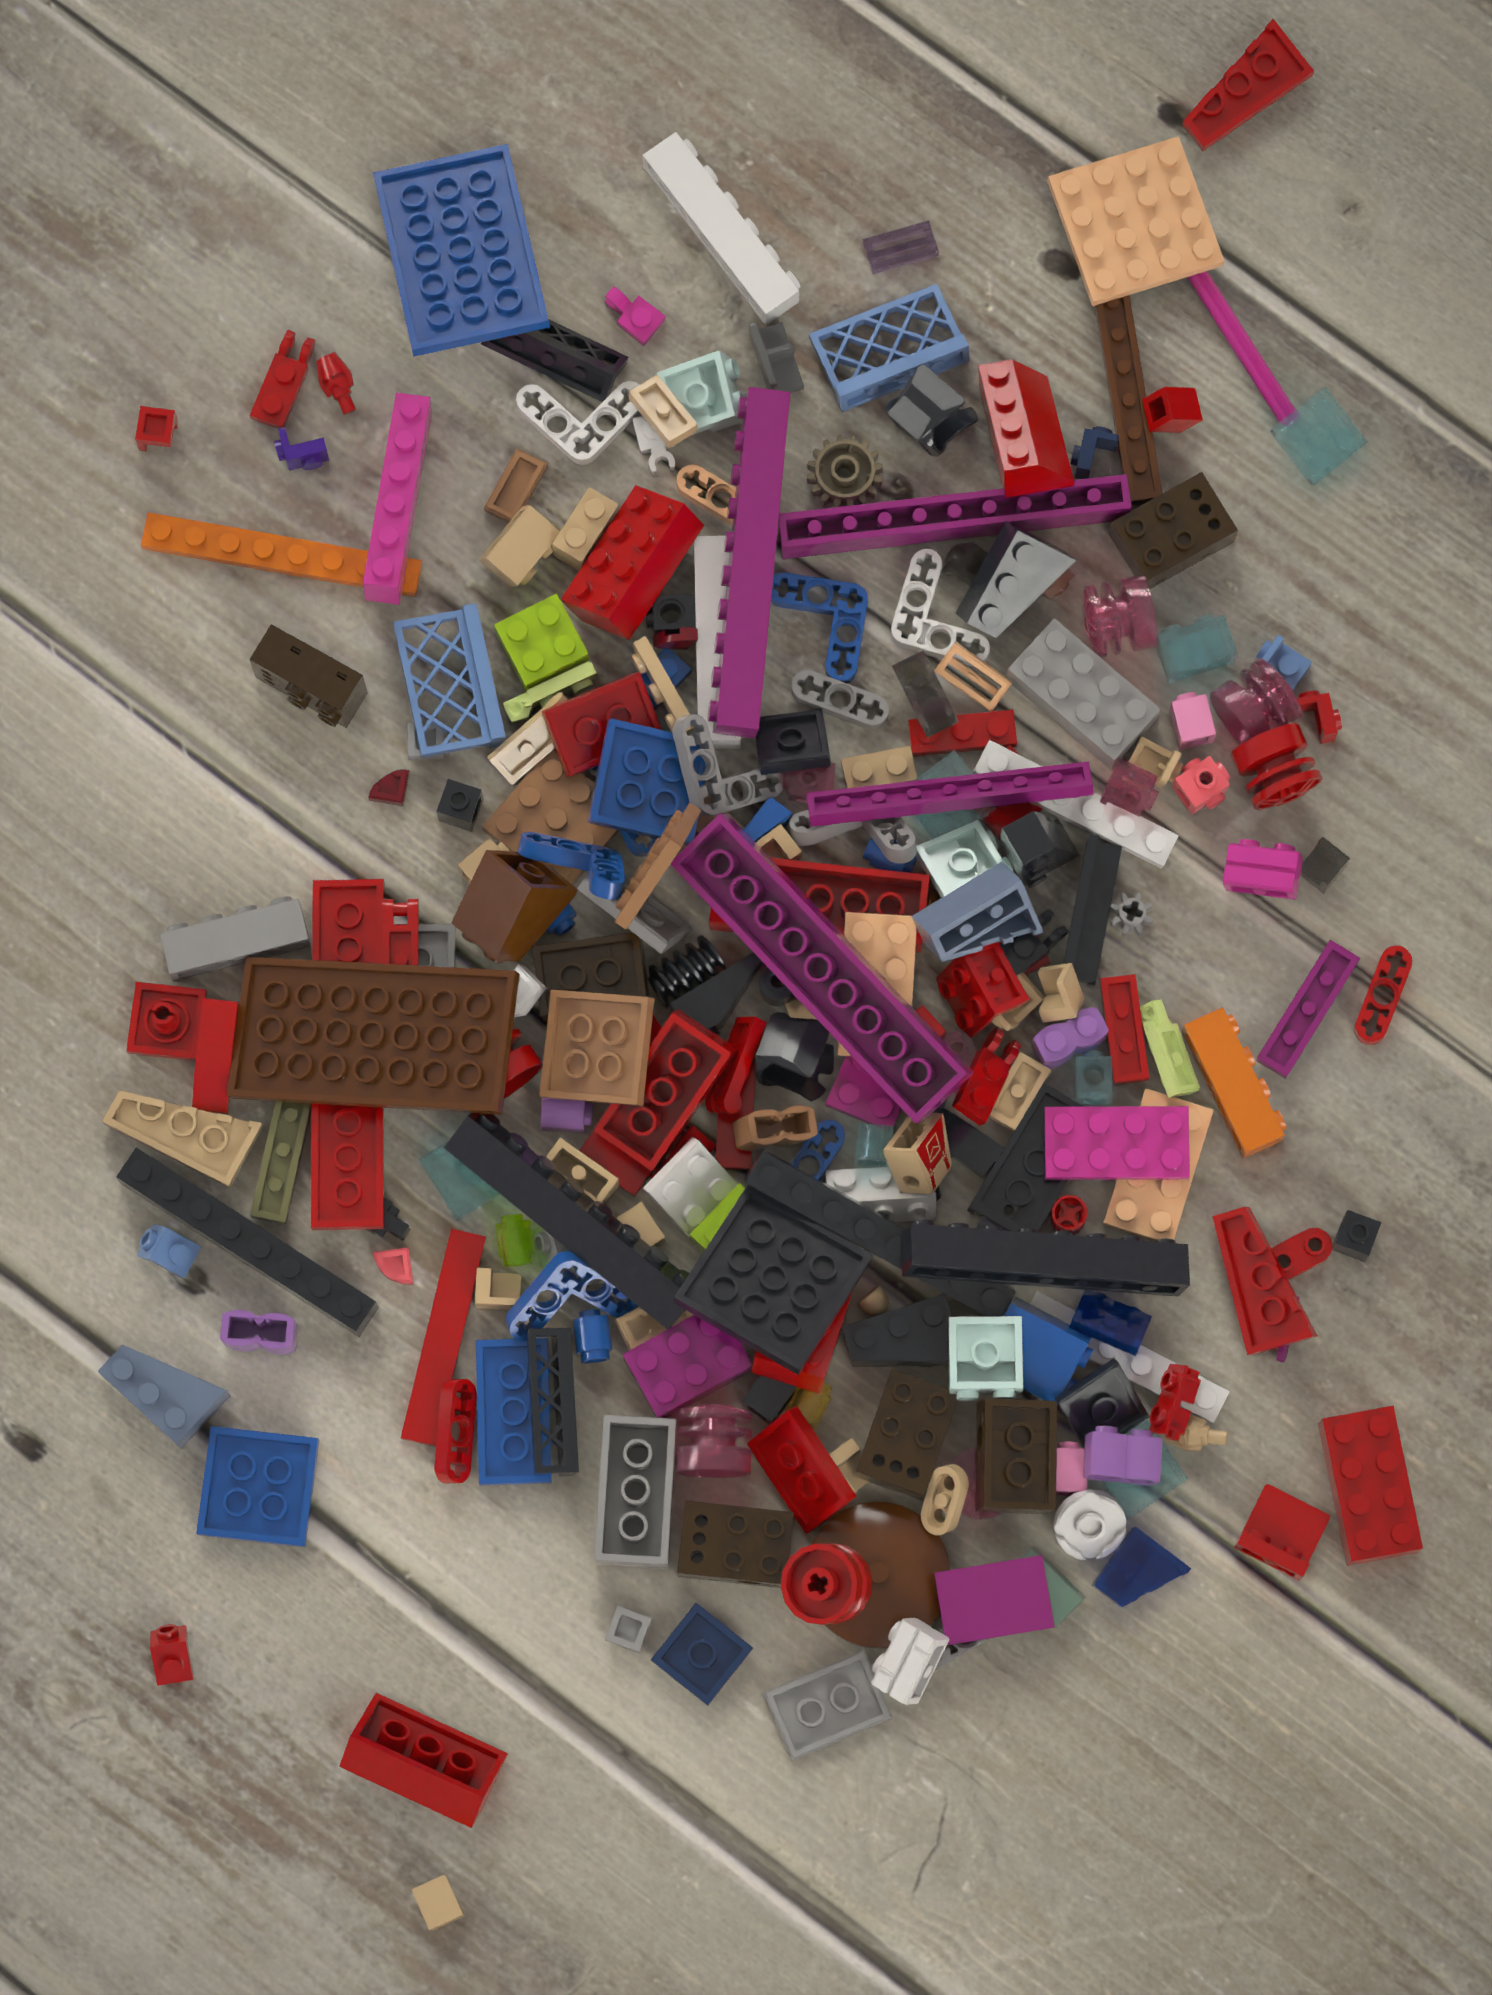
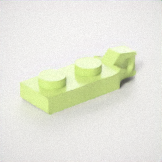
(576, 679)
(1168, 1051)

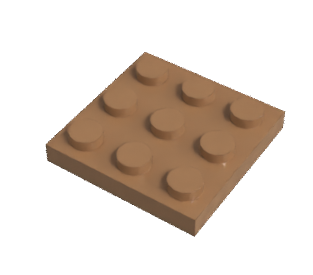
(550, 806)
(655, 864)
(596, 1047)

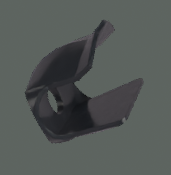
(930, 411)
(794, 1055)

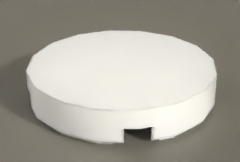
(1090, 1524)

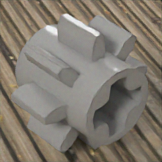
(1124, 908)

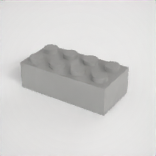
(1083, 694)
(635, 1491)

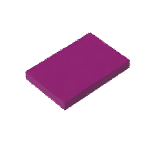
(994, 1599)

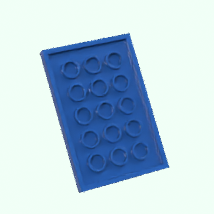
(461, 250)

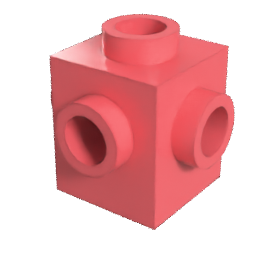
(1194, 793)

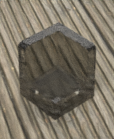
(1324, 865)

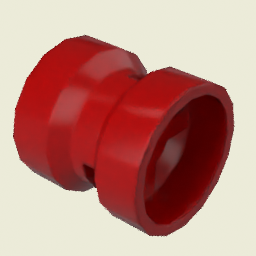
(1069, 1209)

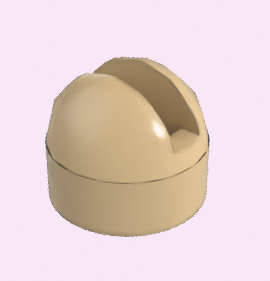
(874, 1302)

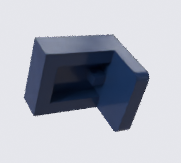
(1083, 455)

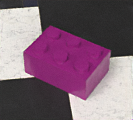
(685, 1365)

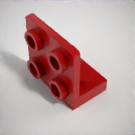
(980, 988)
(1282, 1532)

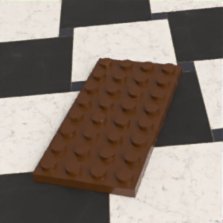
(373, 1035)

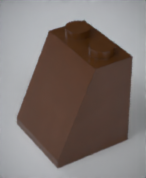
(511, 904)

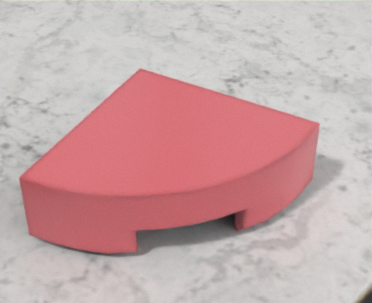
(395, 1265)

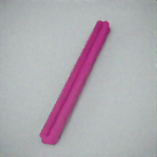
(1242, 345)

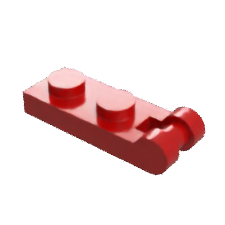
(400, 941)
(745, 1037)

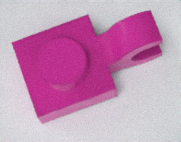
(637, 318)

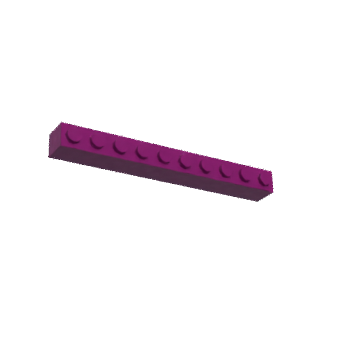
(950, 517)
(751, 562)

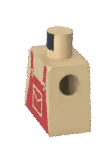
(920, 1155)

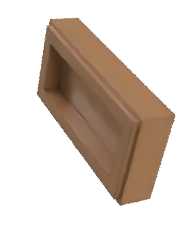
(515, 485)

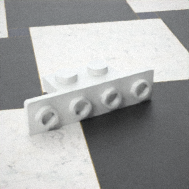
(879, 1191)

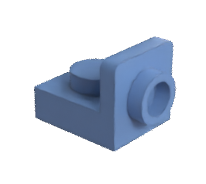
(1285, 661)

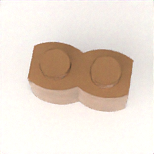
(775, 1128)

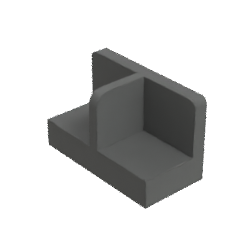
(776, 357)

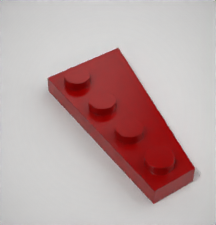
(1257, 80)
(1261, 1292)

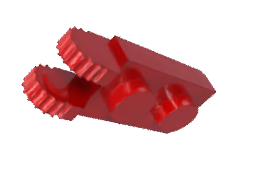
(282, 383)
(983, 1087)

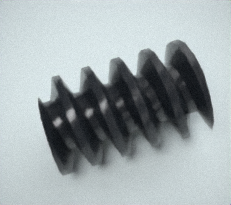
(684, 969)

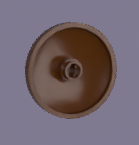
(901, 1566)

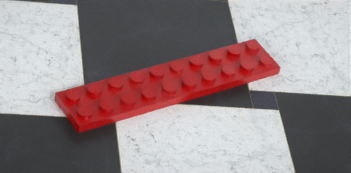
(347, 1139)

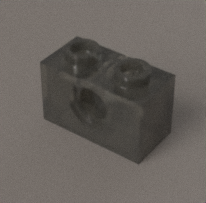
(925, 693)

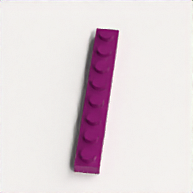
(949, 794)

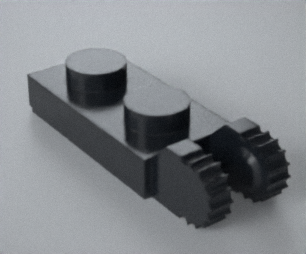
(1029, 949)

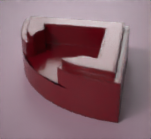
(684, 640)
(391, 788)

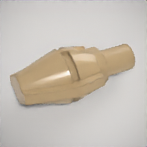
(1198, 1435)

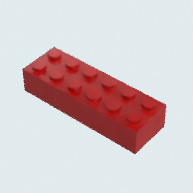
(851, 889)

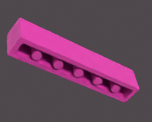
(397, 498)

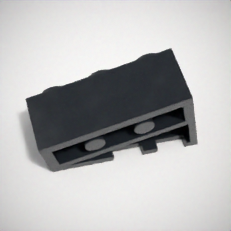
(1036, 847)

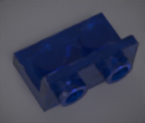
(1110, 1321)

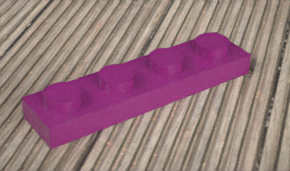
(1307, 1009)

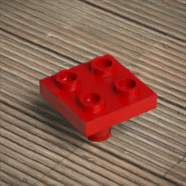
(165, 1021)

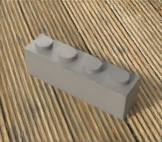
(228, 940)

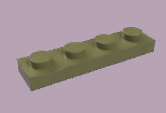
(281, 1161)

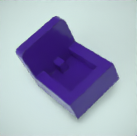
(304, 455)

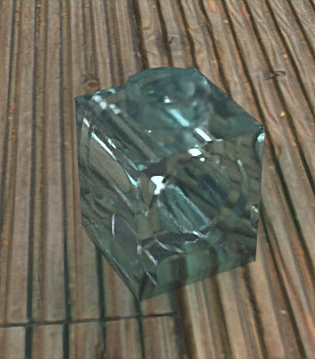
(1093, 1094)
(870, 1144)

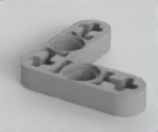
(718, 787)
(883, 837)

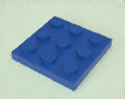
(640, 780)
(257, 1486)

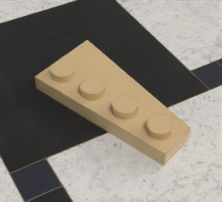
(196, 1138)

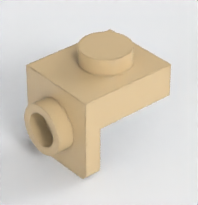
(1156, 760)
(1016, 1016)

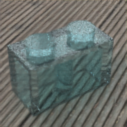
(1196, 647)

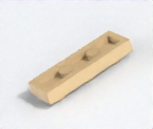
(661, 687)

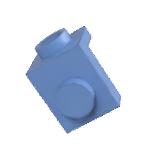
(168, 1250)

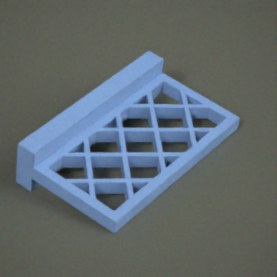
(893, 374)
(479, 675)

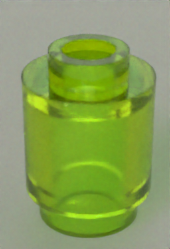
(514, 1240)

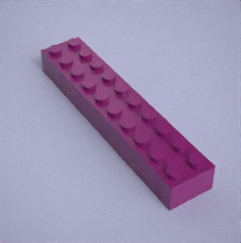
(821, 968)

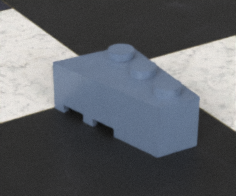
(978, 914)
(164, 1394)

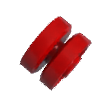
(823, 1604)

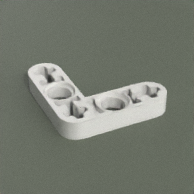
(575, 430)
(926, 627)

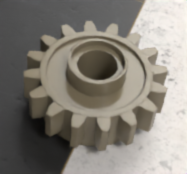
(844, 455)

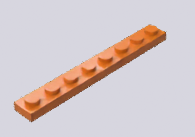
(264, 551)

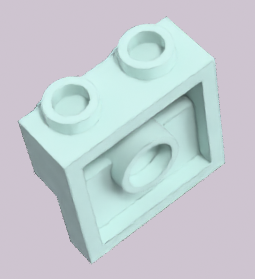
(707, 389)
(959, 856)
(985, 1357)

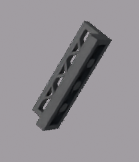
(556, 359)
(1092, 908)
(563, 1405)

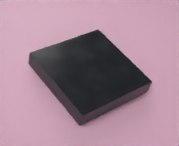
(792, 742)
(1102, 1400)

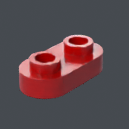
(1300, 1255)

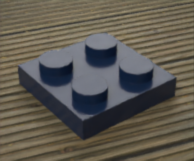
(701, 1654)

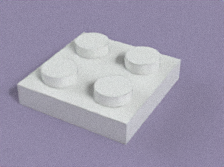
(690, 1186)

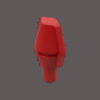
(336, 381)

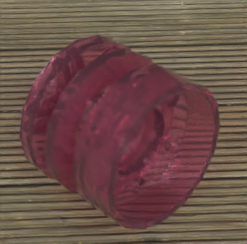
(1120, 616)
(1256, 705)
(714, 1440)

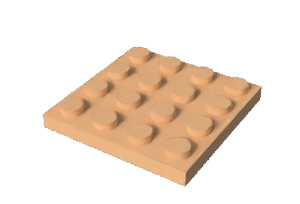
(1135, 221)

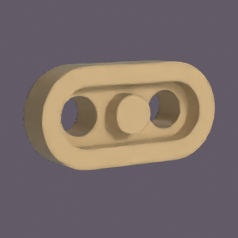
(944, 1496)

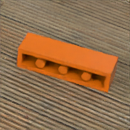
(1233, 1082)

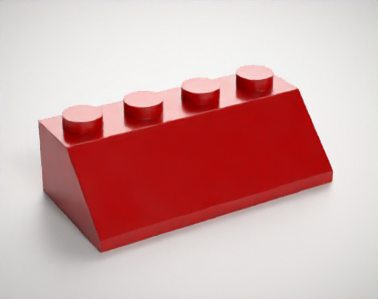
(1023, 428)
(423, 1760)

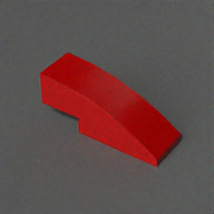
(214, 1055)

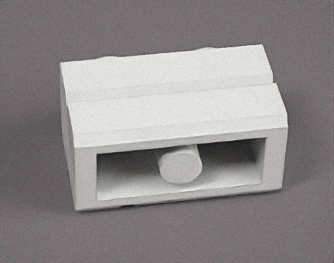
(909, 1660)

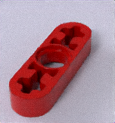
(1365, 1015)
(466, 1420)

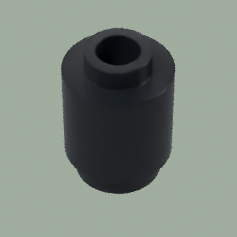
(773, 995)

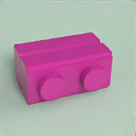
(1263, 869)

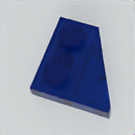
(1137, 1569)

